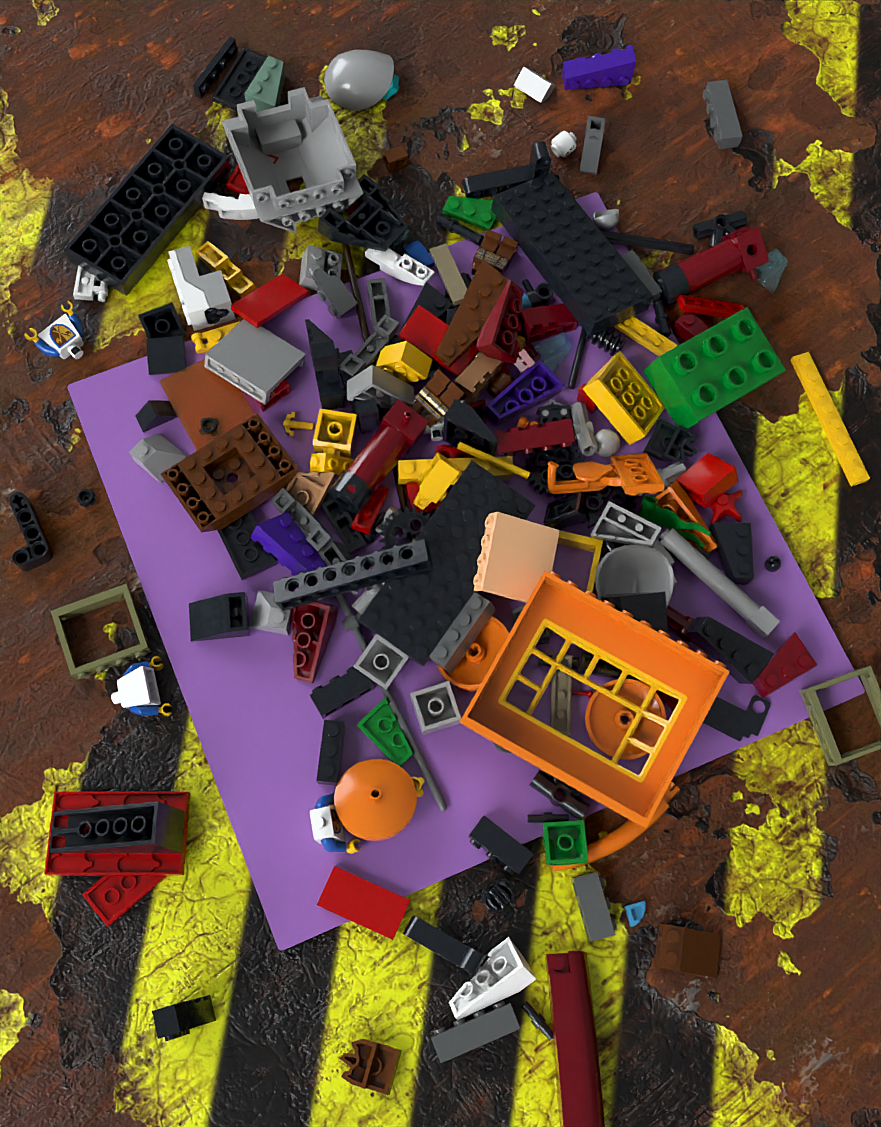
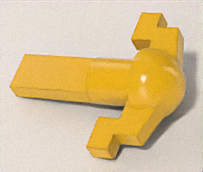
(287, 423)

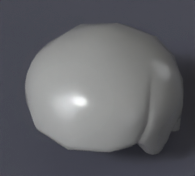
(606, 219)
(607, 442)

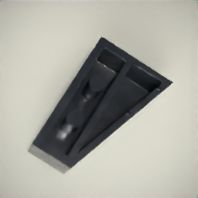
(433, 302)
(734, 550)

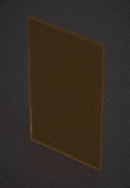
(202, 394)

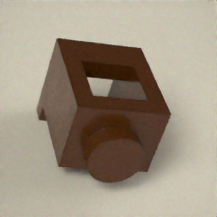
(395, 158)

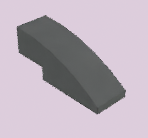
(378, 299)

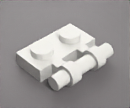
(86, 288)

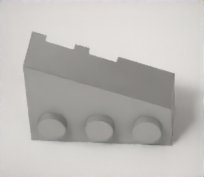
(381, 386)
(625, 527)

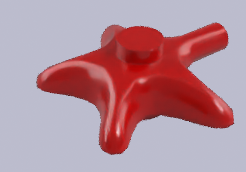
(725, 506)

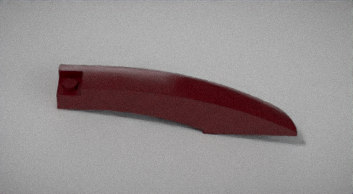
(574, 1040)

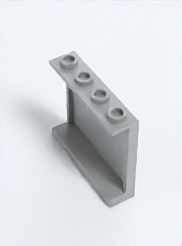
(253, 360)

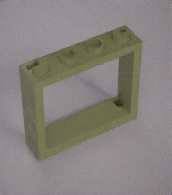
(90, 604)
(820, 722)

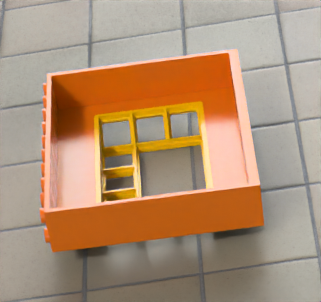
(627, 646)

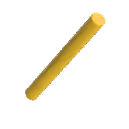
(493, 460)

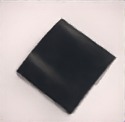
(166, 355)

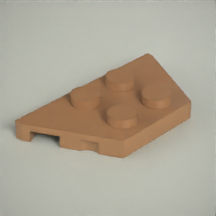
(311, 489)

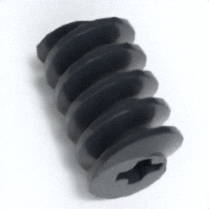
(607, 341)

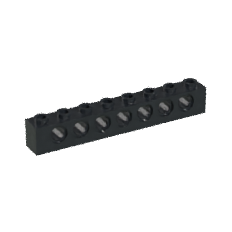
(363, 577)

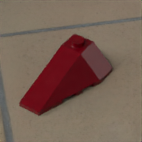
(691, 325)
(500, 332)
(311, 633)

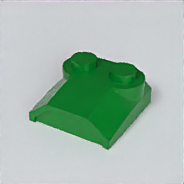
(565, 843)

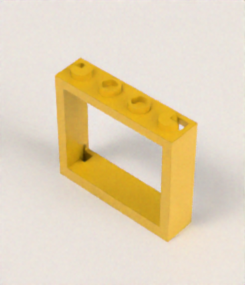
(584, 543)

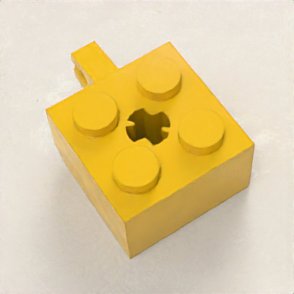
(404, 362)
(334, 422)
(436, 480)

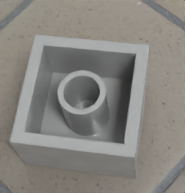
(435, 708)

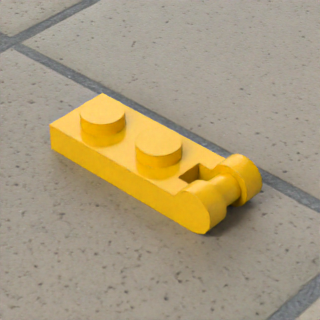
(213, 337)

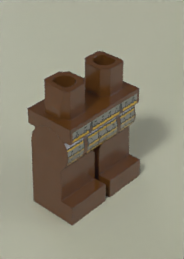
(495, 252)
(437, 398)

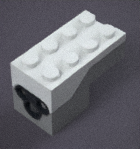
(202, 297)

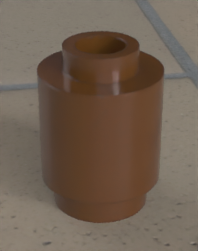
(499, 384)

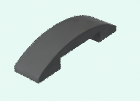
(371, 349)
(309, 525)

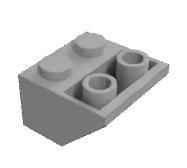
(318, 258)

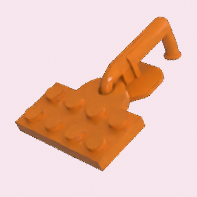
(631, 471)

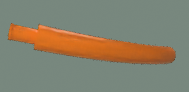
(622, 835)

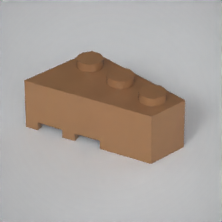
(478, 376)

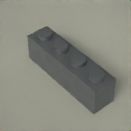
(722, 114)
(462, 632)
(474, 1032)

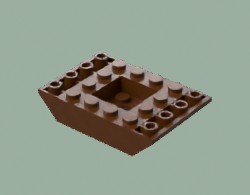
(244, 452)

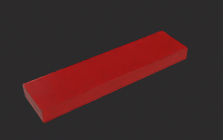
(708, 306)

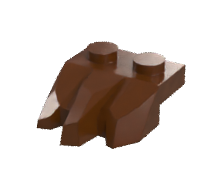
(371, 1065)

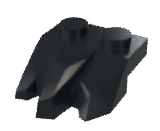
(670, 442)

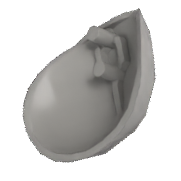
(359, 78)
(634, 571)

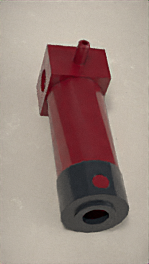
(739, 251)
(396, 436)

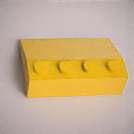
(624, 398)

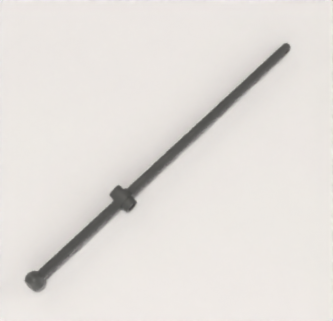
(351, 623)

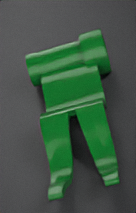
(669, 519)

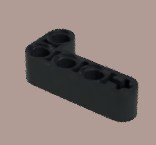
(28, 529)
(444, 945)

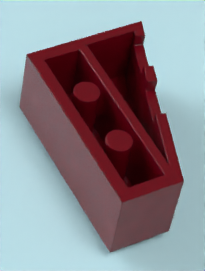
(546, 322)
(785, 666)

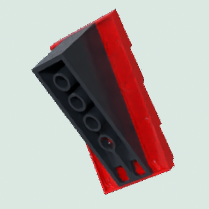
(118, 834)

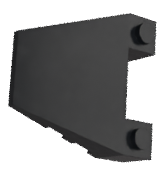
(370, 226)
(326, 367)

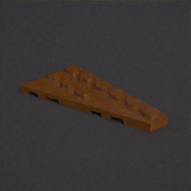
(471, 313)

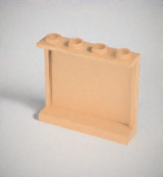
(514, 556)

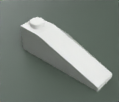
(500, 977)

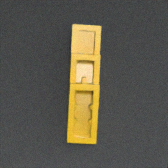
(232, 275)

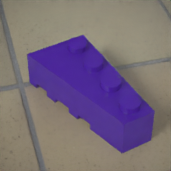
(600, 70)
(527, 391)
(288, 544)

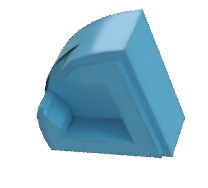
(635, 912)

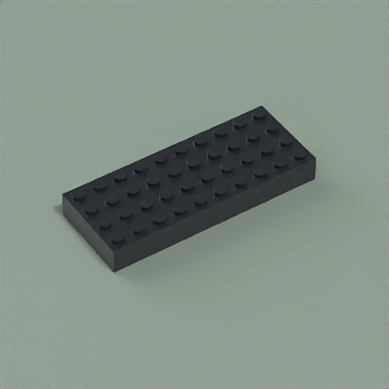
(148, 209)
(571, 253)
(422, 606)

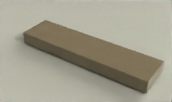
(449, 273)
(561, 698)

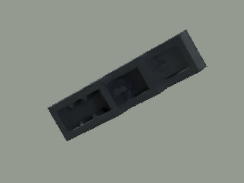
(342, 522)

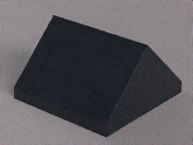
(162, 322)
(566, 512)

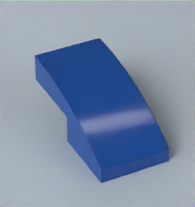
(419, 253)

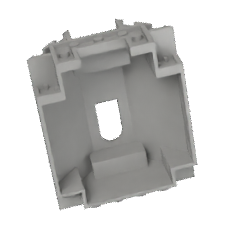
(308, 148)

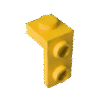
(329, 463)

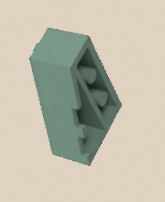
(267, 85)

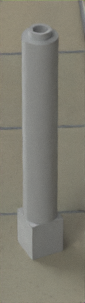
(756, 616)

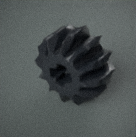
(498, 894)

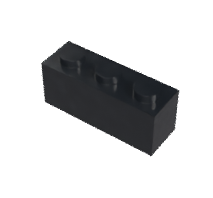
(340, 691)
(331, 752)
(500, 846)

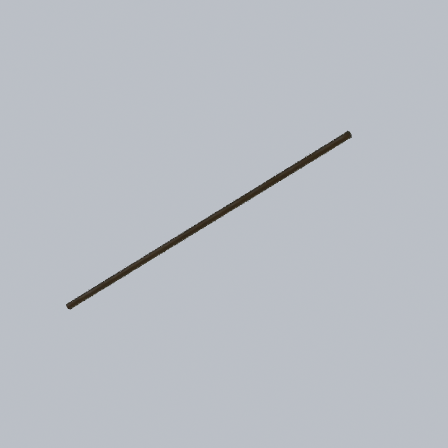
(365, 334)

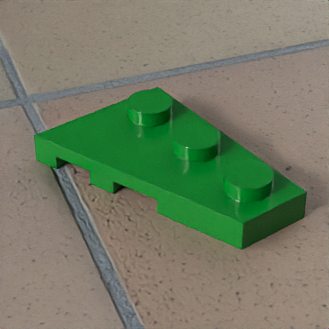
(471, 211)
(385, 733)

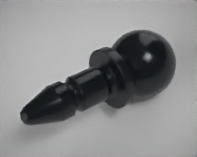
(371, 537)

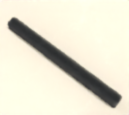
(646, 242)

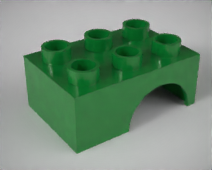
(713, 369)

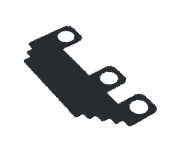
(734, 720)

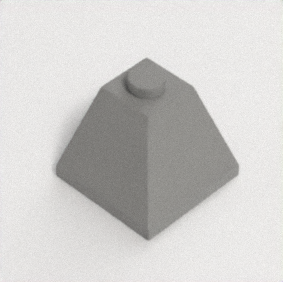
(156, 455)
(269, 616)
(381, 661)

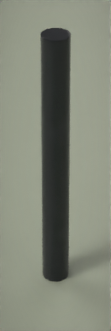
(577, 360)

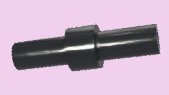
(547, 817)
(538, 1020)

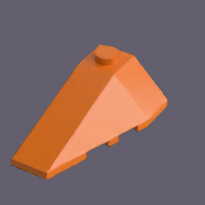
(678, 501)

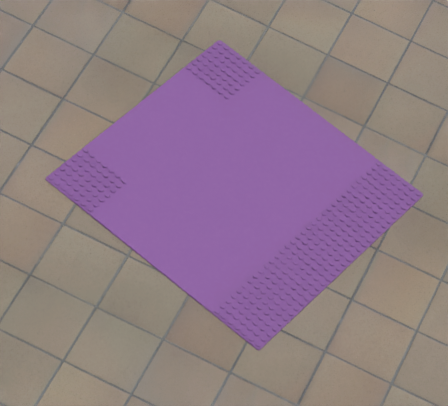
(260, 719)

